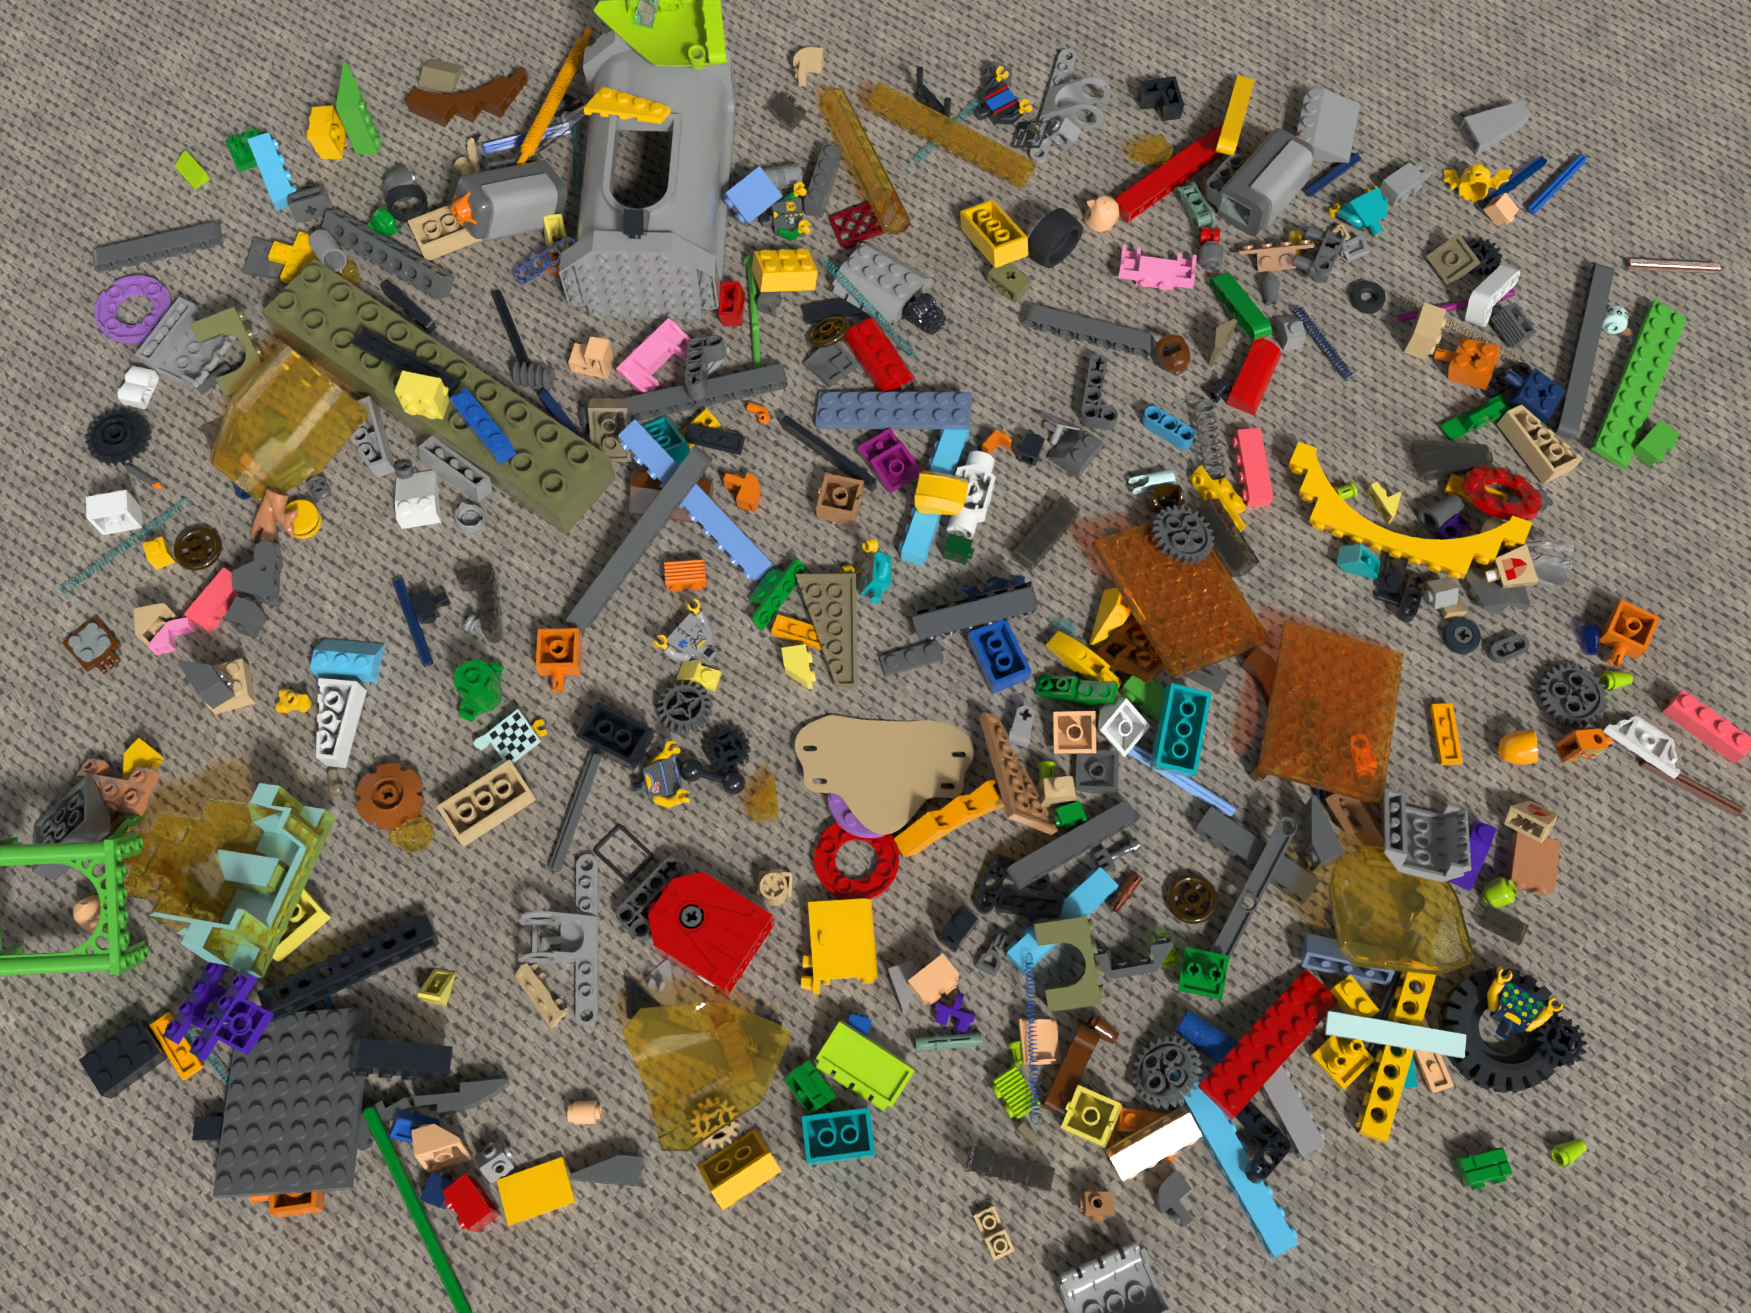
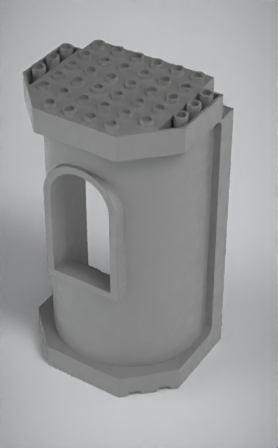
(683, 256)

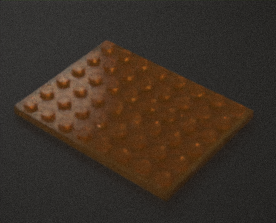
(1185, 610)
(1331, 713)

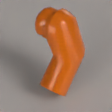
(761, 412)

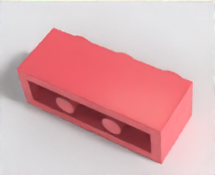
(213, 602)

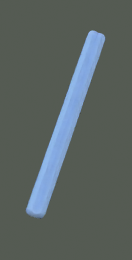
(1186, 783)

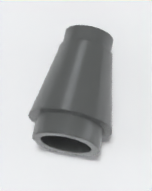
(1270, 289)

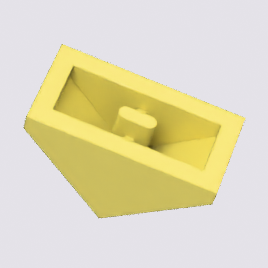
(554, 231)
(437, 987)

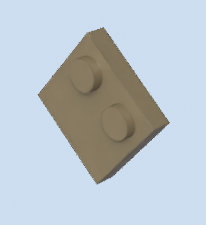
(1453, 259)

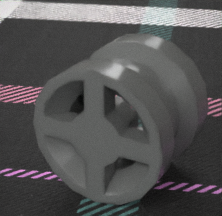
(318, 482)

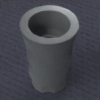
(1438, 514)

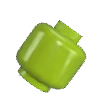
(1499, 892)

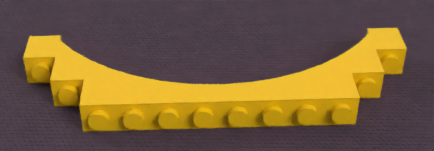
(1447, 556)

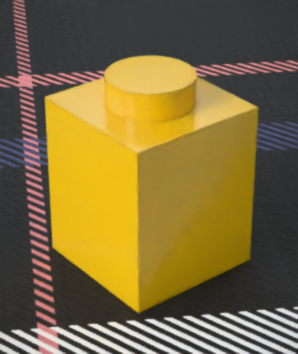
(158, 553)

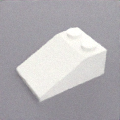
(417, 500)

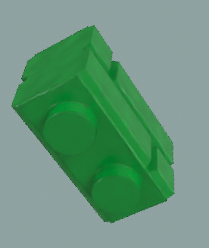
(810, 1088)
(1483, 1167)

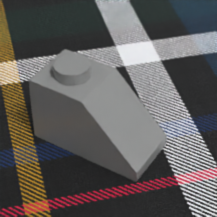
(1290, 332)
(899, 978)

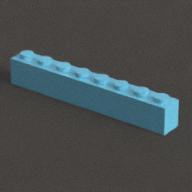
(923, 526)
(1232, 1160)

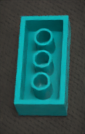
(1180, 730)

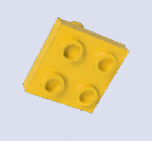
(1342, 1059)

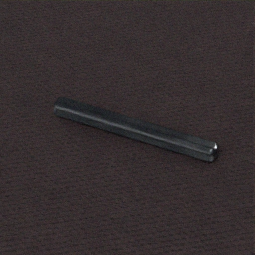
(510, 327)

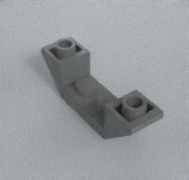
(1145, 965)

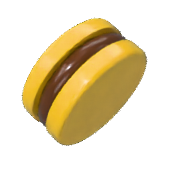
(308, 518)

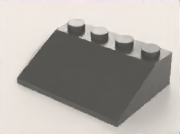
(75, 818)

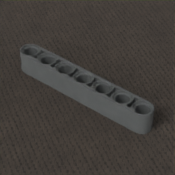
(156, 247)
(1089, 330)
(1072, 844)

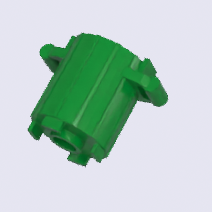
(478, 687)

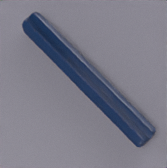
(1331, 175)

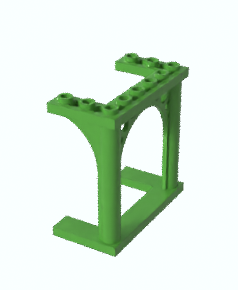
(120, 955)

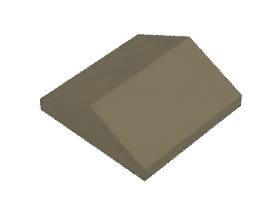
(440, 76)
(1220, 340)

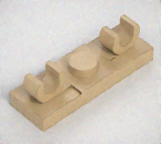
(540, 994)

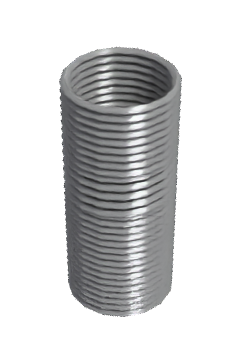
(790, 175)
(327, 250)

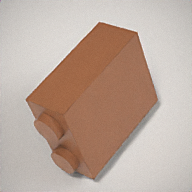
(1533, 864)

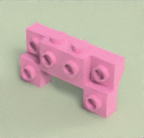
(1157, 271)
(651, 355)

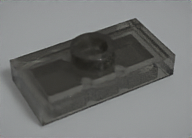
(1503, 925)

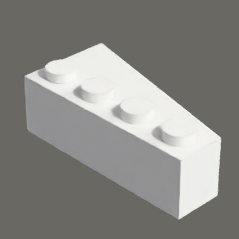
(338, 719)

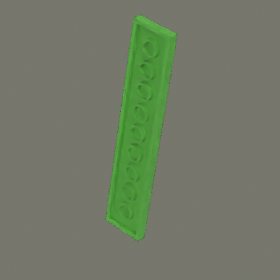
(1638, 384)

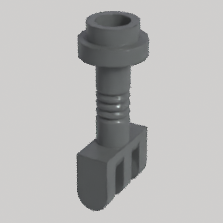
(1133, 845)

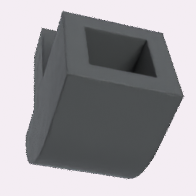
(1167, 1197)

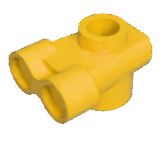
(292, 701)

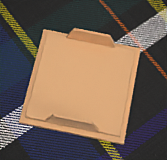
(1046, 1042)

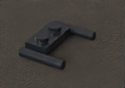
(927, 98)
(1392, 580)

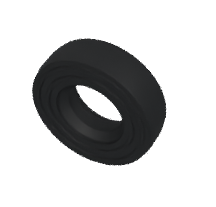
(1370, 287)

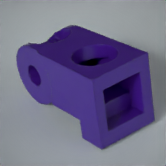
(1453, 528)

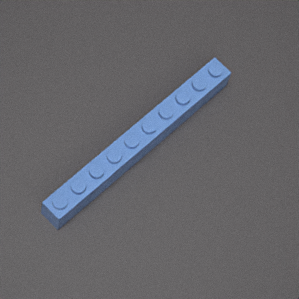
(697, 502)

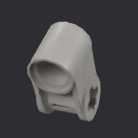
(1021, 729)

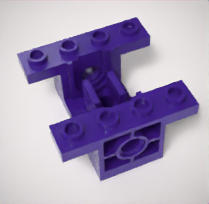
(229, 1019)

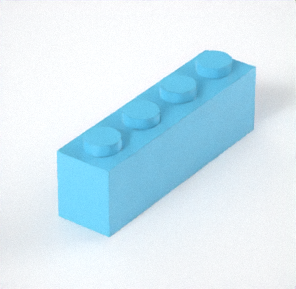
(272, 169)

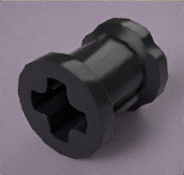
(1218, 390)

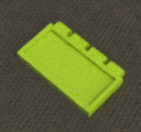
(865, 1064)

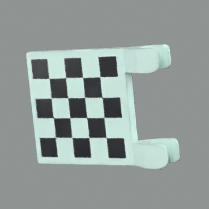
(510, 738)

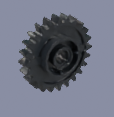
(118, 437)

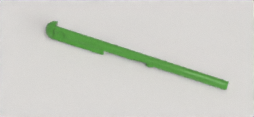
(754, 313)

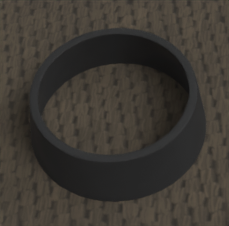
(402, 192)

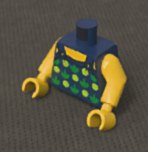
(1516, 1007)

